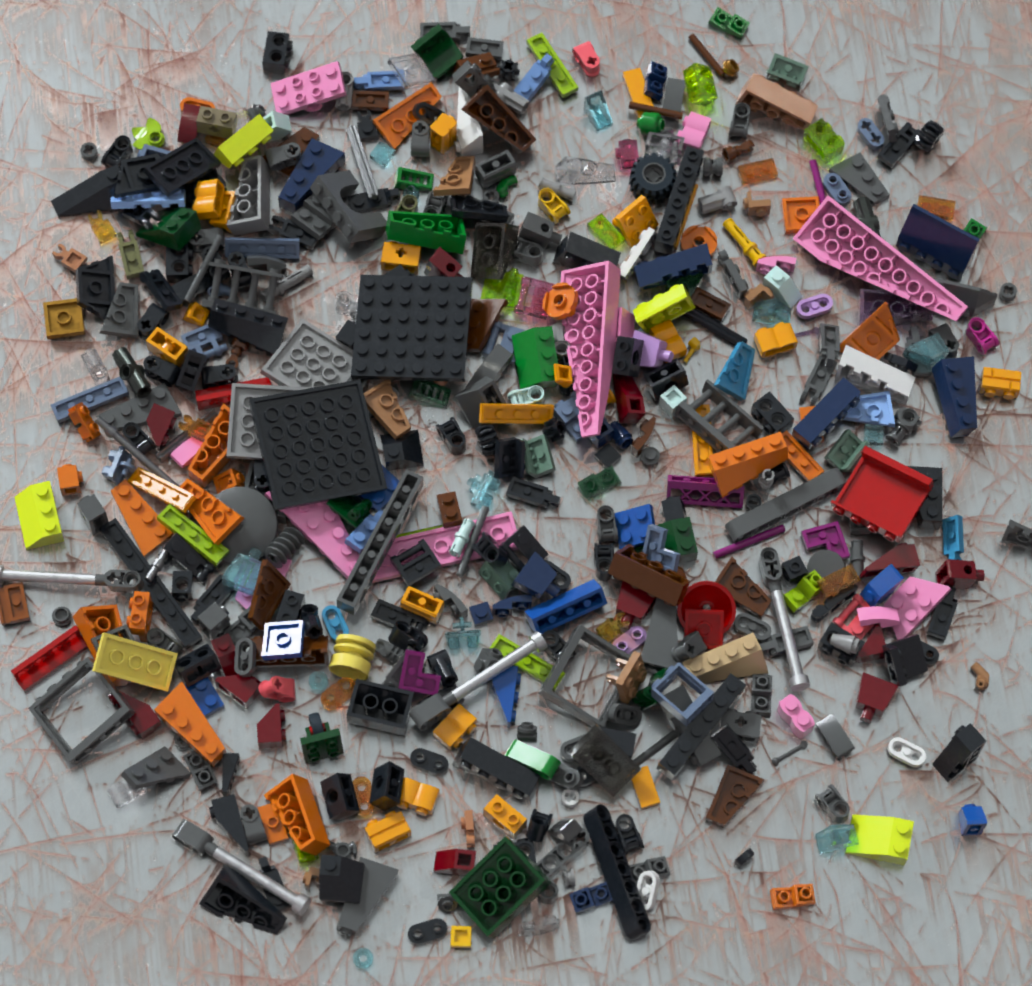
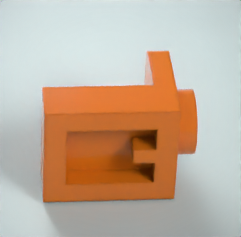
(228, 479)

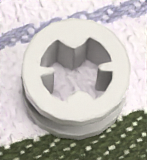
(571, 804)

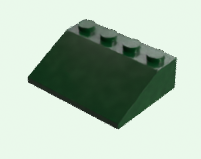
(499, 887)

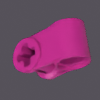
(982, 339)

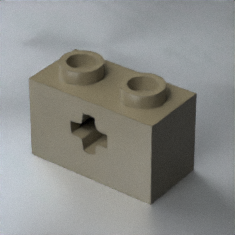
(216, 122)

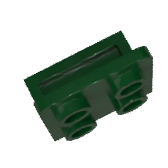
(437, 51)

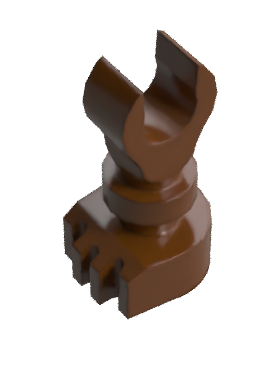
(731, 152)
(236, 352)

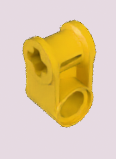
(555, 208)

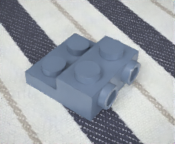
(568, 413)

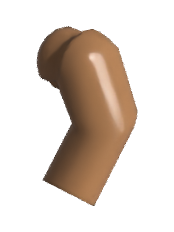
(982, 676)

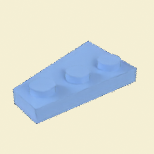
(873, 409)

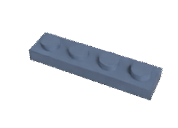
(270, 247)
(92, 398)

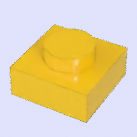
(460, 936)

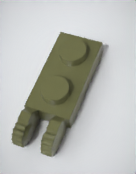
(130, 256)

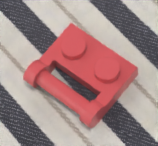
(854, 626)

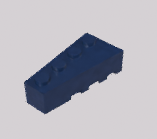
(315, 161)
(673, 266)
(957, 394)

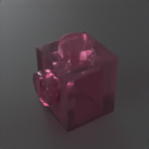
(626, 153)

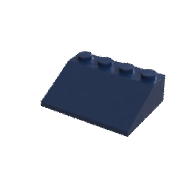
(937, 242)

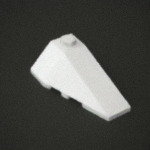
(469, 133)

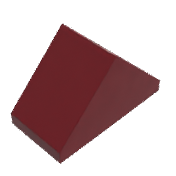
(872, 648)

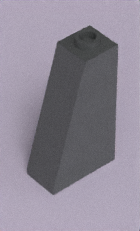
(660, 637)
(376, 882)

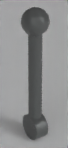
(803, 745)

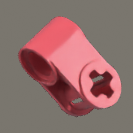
(587, 58)
(278, 689)

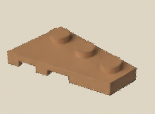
(458, 179)
(385, 408)

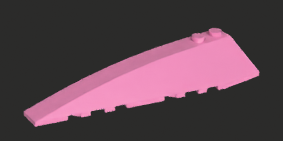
(853, 247)
(592, 339)

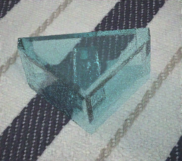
(597, 110)
(771, 312)
(836, 837)

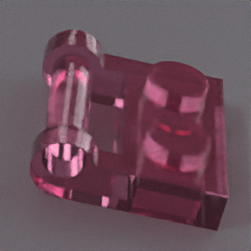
(536, 308)

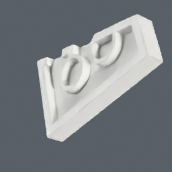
(636, 252)

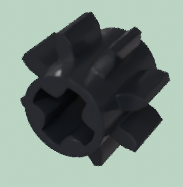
(508, 70)
(554, 429)

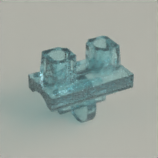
(487, 481)
(472, 635)

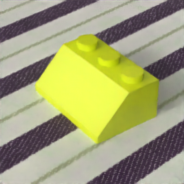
(244, 142)
(663, 307)
(38, 516)

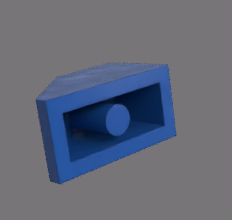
(882, 586)
(972, 820)

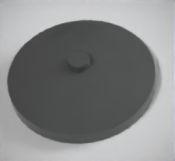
(257, 528)

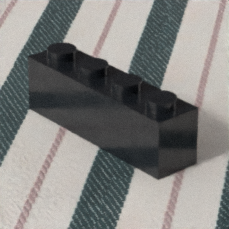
(248, 324)

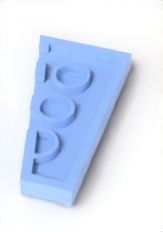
(149, 200)

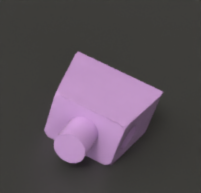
(653, 350)

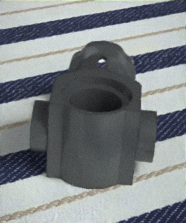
(903, 427)

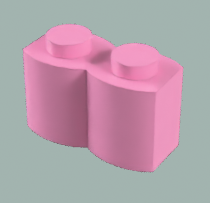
(695, 130)
(799, 720)

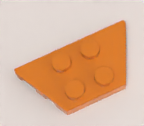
(874, 335)

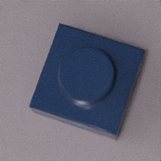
(481, 614)

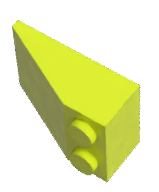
(882, 838)

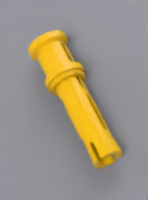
(749, 248)

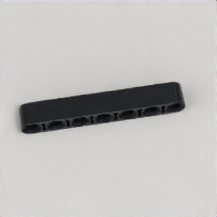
(617, 872)

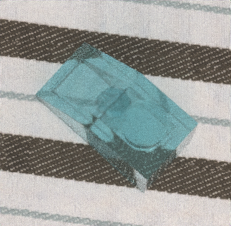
(927, 351)

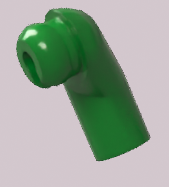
(504, 184)

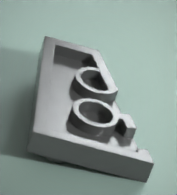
(155, 768)

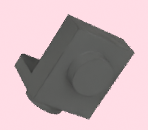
(487, 658)

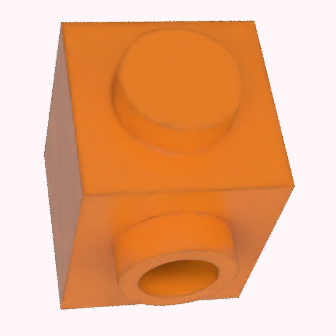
(69, 479)

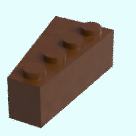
(648, 576)

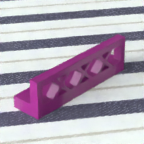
(702, 484)

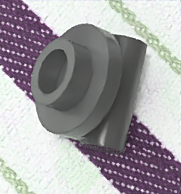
(255, 110)
(527, 732)
(446, 902)

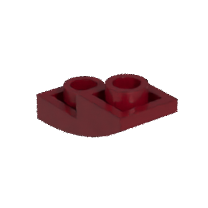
(188, 124)

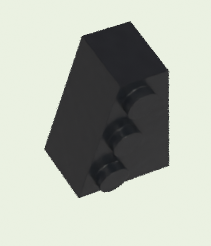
(580, 251)
(931, 511)
(960, 752)

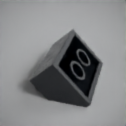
(380, 707)

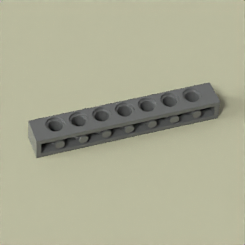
(380, 542)

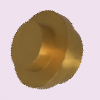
(730, 67)

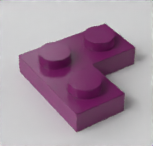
(828, 536)
(412, 676)

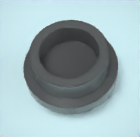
(650, 456)
(61, 616)

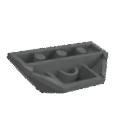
(974, 297)

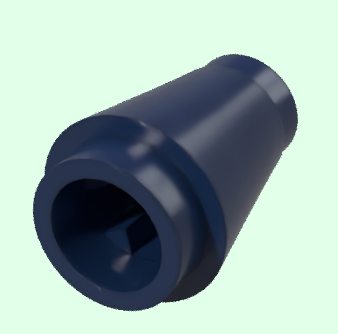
(621, 436)

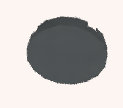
(825, 562)

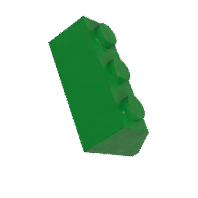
(535, 357)

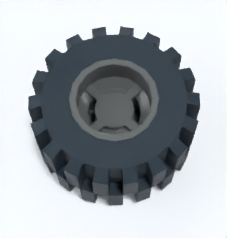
(652, 178)

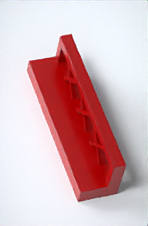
(216, 396)
(49, 659)

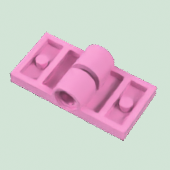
(309, 89)

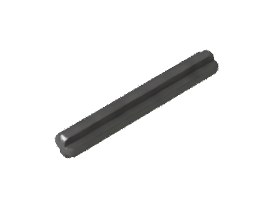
(165, 452)

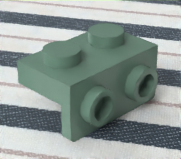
(787, 70)
(846, 451)
(538, 456)
(499, 577)

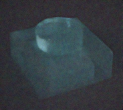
(382, 153)
(874, 434)

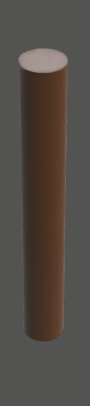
(709, 58)
(664, 112)

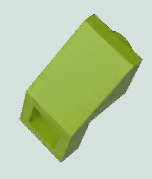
(803, 592)

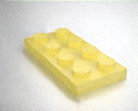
(135, 662)

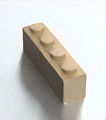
(740, 657)

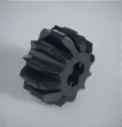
(929, 136)
(486, 438)

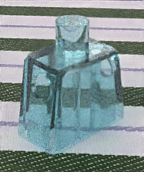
(243, 572)

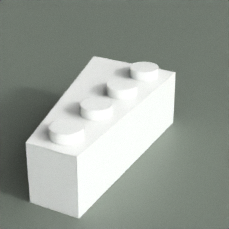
(874, 375)

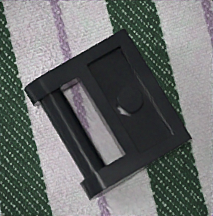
(525, 543)
(418, 567)

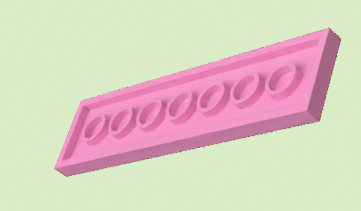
(440, 542)

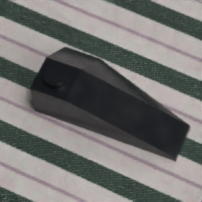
(89, 195)
(239, 899)

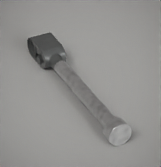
(77, 578)
(798, 681)
(438, 707)
(201, 842)

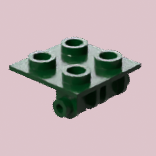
(350, 510)
(644, 696)

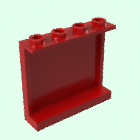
(882, 495)

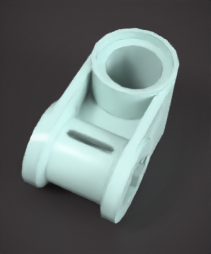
(525, 395)

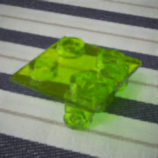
(507, 289)

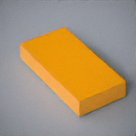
(645, 788)

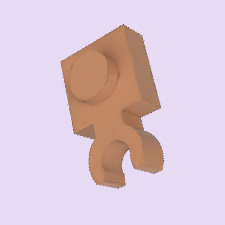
(71, 259)
(467, 824)

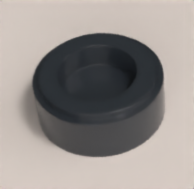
(745, 856)

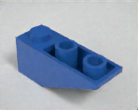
(504, 691)

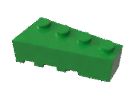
(427, 230)

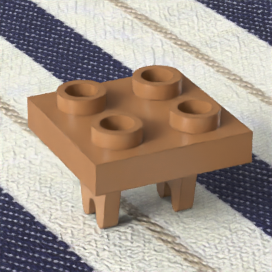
(630, 677)

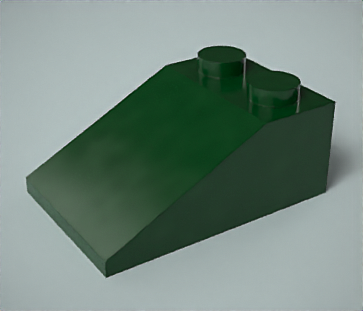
(173, 229)
(679, 539)

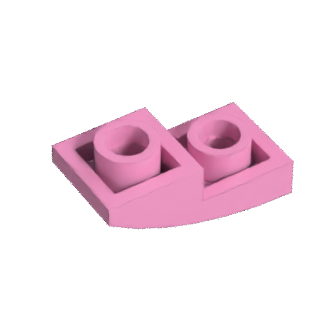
(785, 263)
(186, 451)
(877, 614)

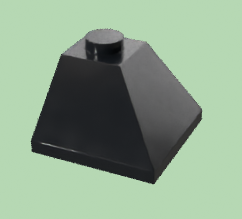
(402, 452)
(340, 879)

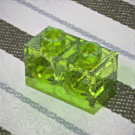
(700, 84)
(820, 142)

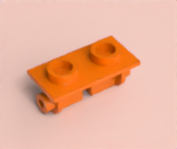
(81, 414)

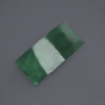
(599, 483)

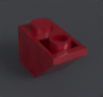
(159, 422)
(270, 729)
(455, 861)

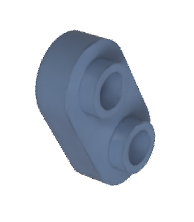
(835, 188)

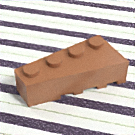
(777, 102)

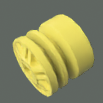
(352, 657)

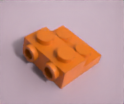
(141, 614)

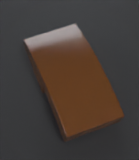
(645, 434)

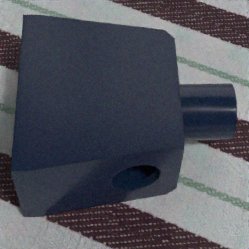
(536, 578)

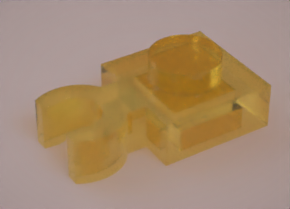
(102, 228)
(611, 627)

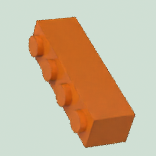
(745, 462)

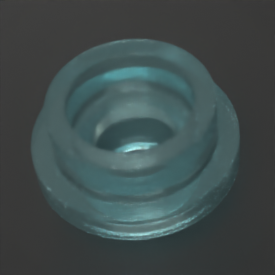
(318, 686)
(363, 952)

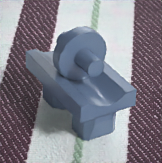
(120, 467)

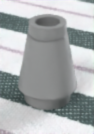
(846, 643)

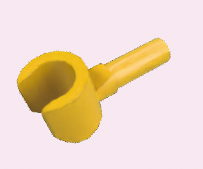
(695, 345)

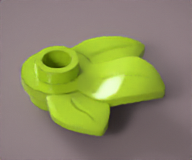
(147, 134)

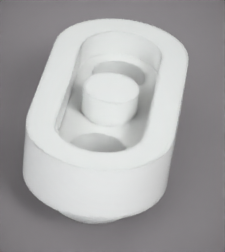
(907, 751)
(647, 889)

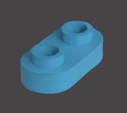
(336, 624)

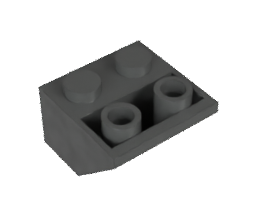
(482, 391)

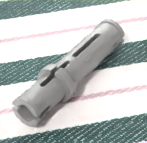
(289, 281)

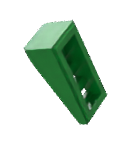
(409, 173)

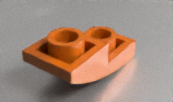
(792, 897)

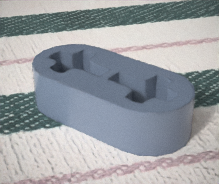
(868, 135)

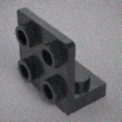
(905, 659)

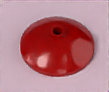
(709, 594)

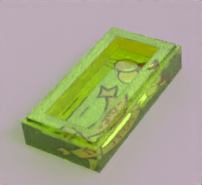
(605, 232)

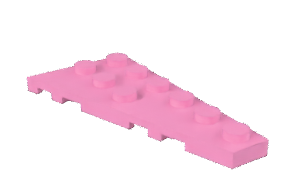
(326, 531)

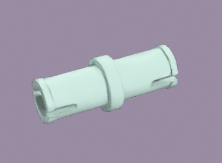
(461, 537)

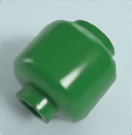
(650, 123)

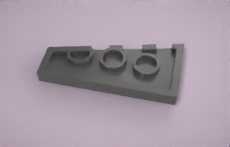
(138, 409)

